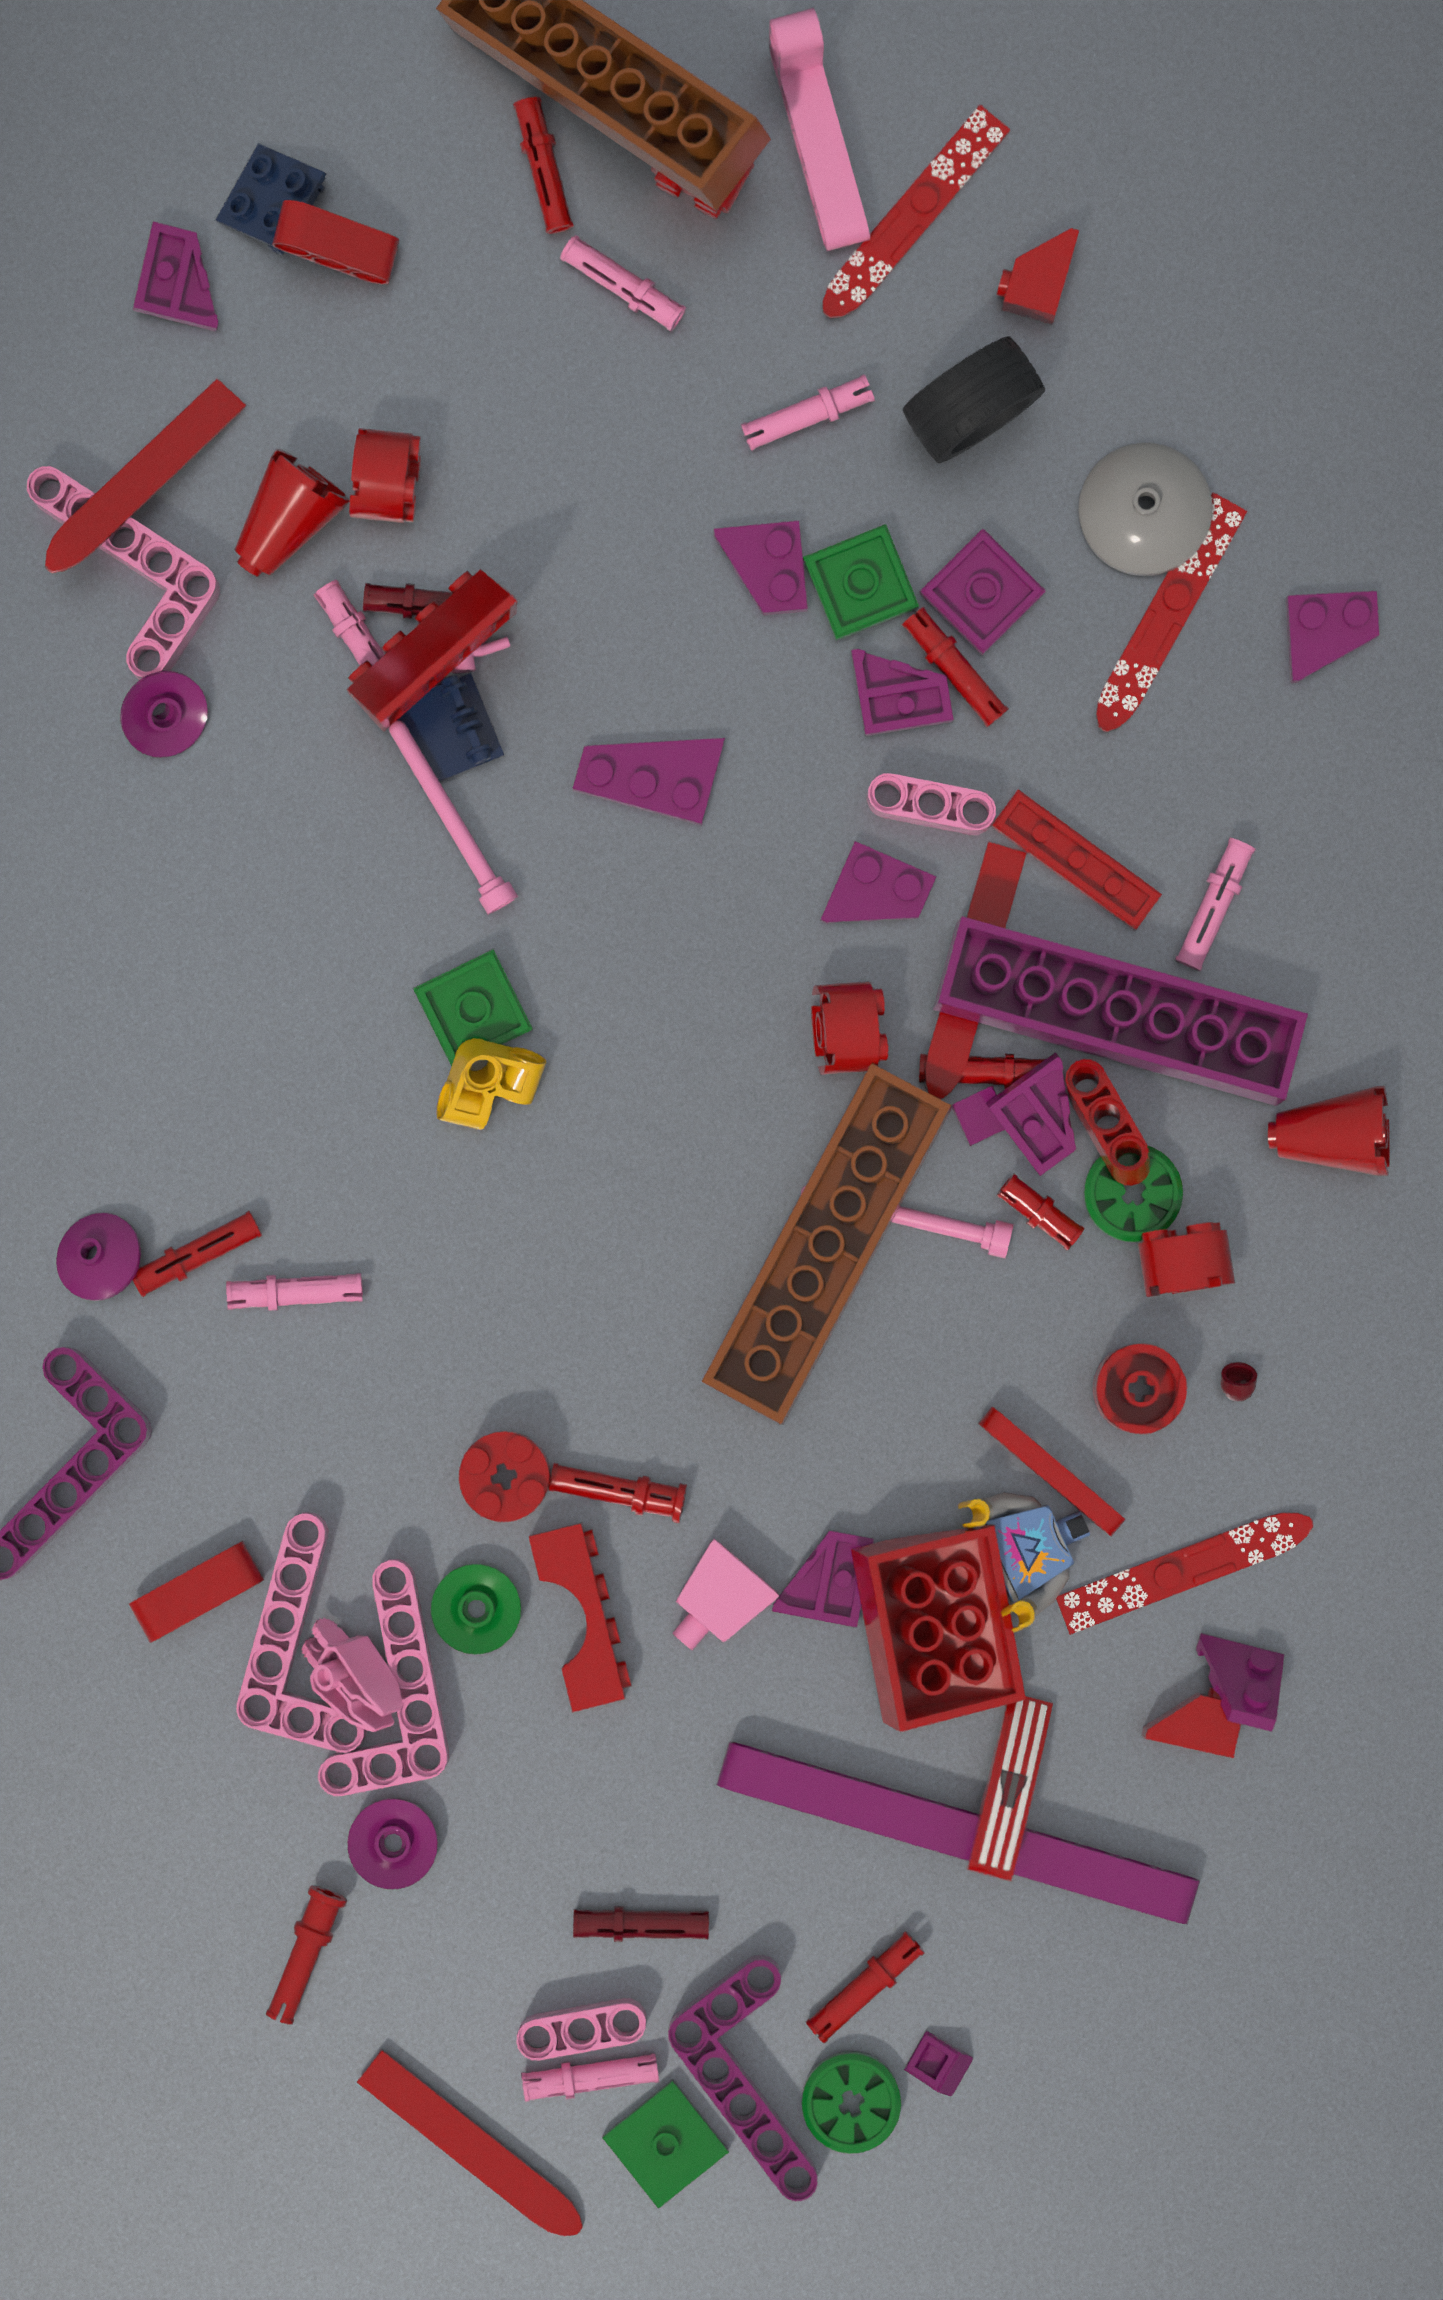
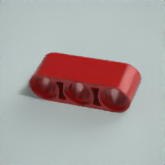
(335, 242)
(1106, 1102)
(196, 1592)

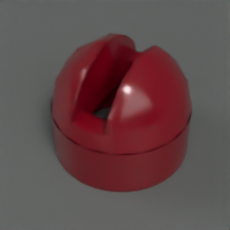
(1238, 1381)

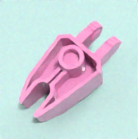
(352, 1677)

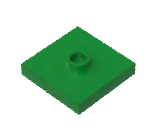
(861, 582)
(473, 1003)
(665, 2144)

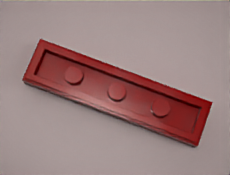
(1076, 860)

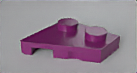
(768, 564)
(1328, 628)
(898, 695)
(877, 889)
(1037, 1114)
(826, 1583)
(1244, 1679)

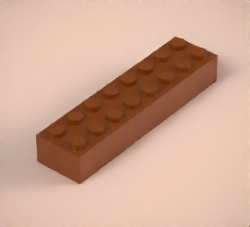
(618, 88)
(827, 1244)

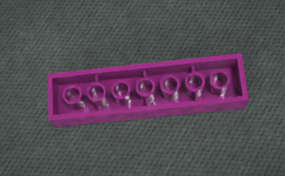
(1120, 1011)

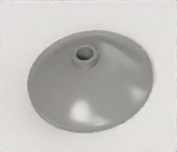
(1137, 538)

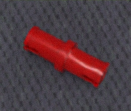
(1040, 1211)

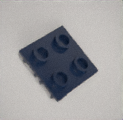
(261, 189)
(453, 727)

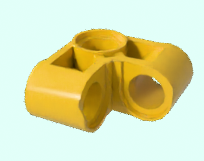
(469, 1094)

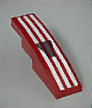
(1010, 1788)

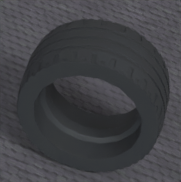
(973, 399)

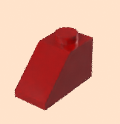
(1038, 278)
(1196, 1725)

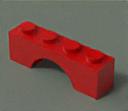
(594, 1673)

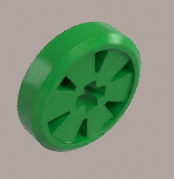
(1125, 1221)
(824, 2094)

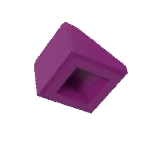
(975, 1116)
(938, 2064)

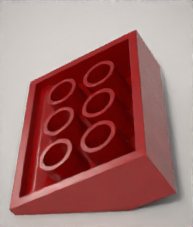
(432, 649)
(938, 1626)

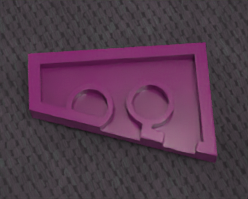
(653, 776)

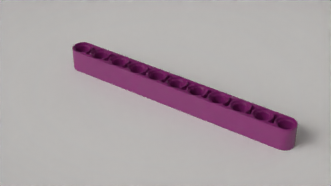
(953, 1830)

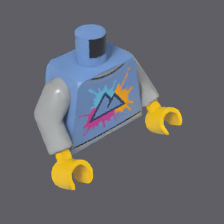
(1030, 1549)

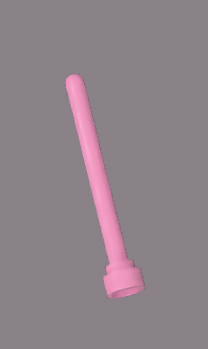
(493, 889)
(991, 1237)

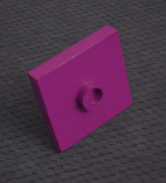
(982, 591)

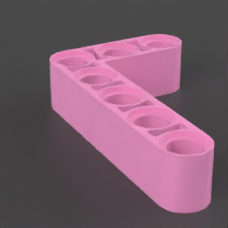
(798, 62)
(138, 558)
(286, 1645)
(423, 1689)

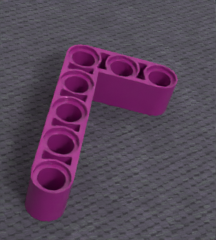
(76, 1470)
(736, 2080)

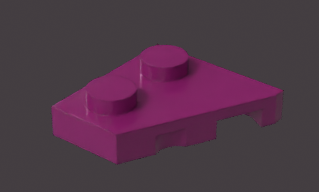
(174, 279)

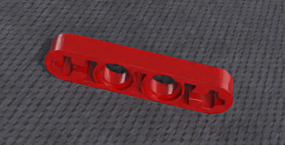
(1051, 1471)

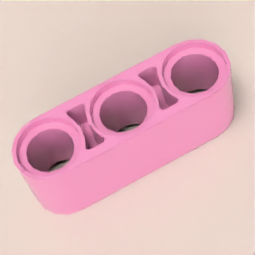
(953, 799)
(599, 2014)

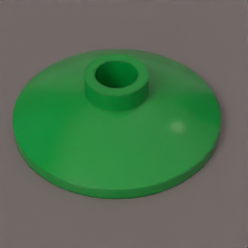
(452, 1615)

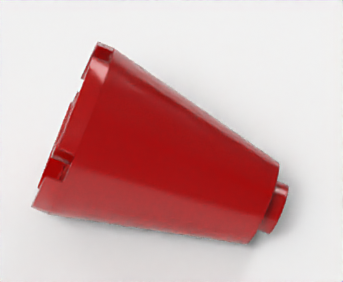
(286, 513)
(1337, 1132)

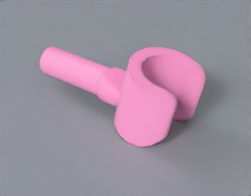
(468, 664)

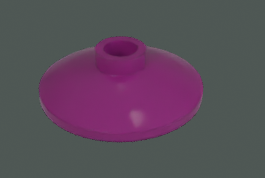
(173, 728)
(111, 1267)
(387, 1867)

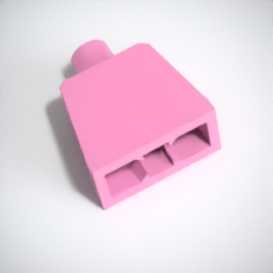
(720, 1597)

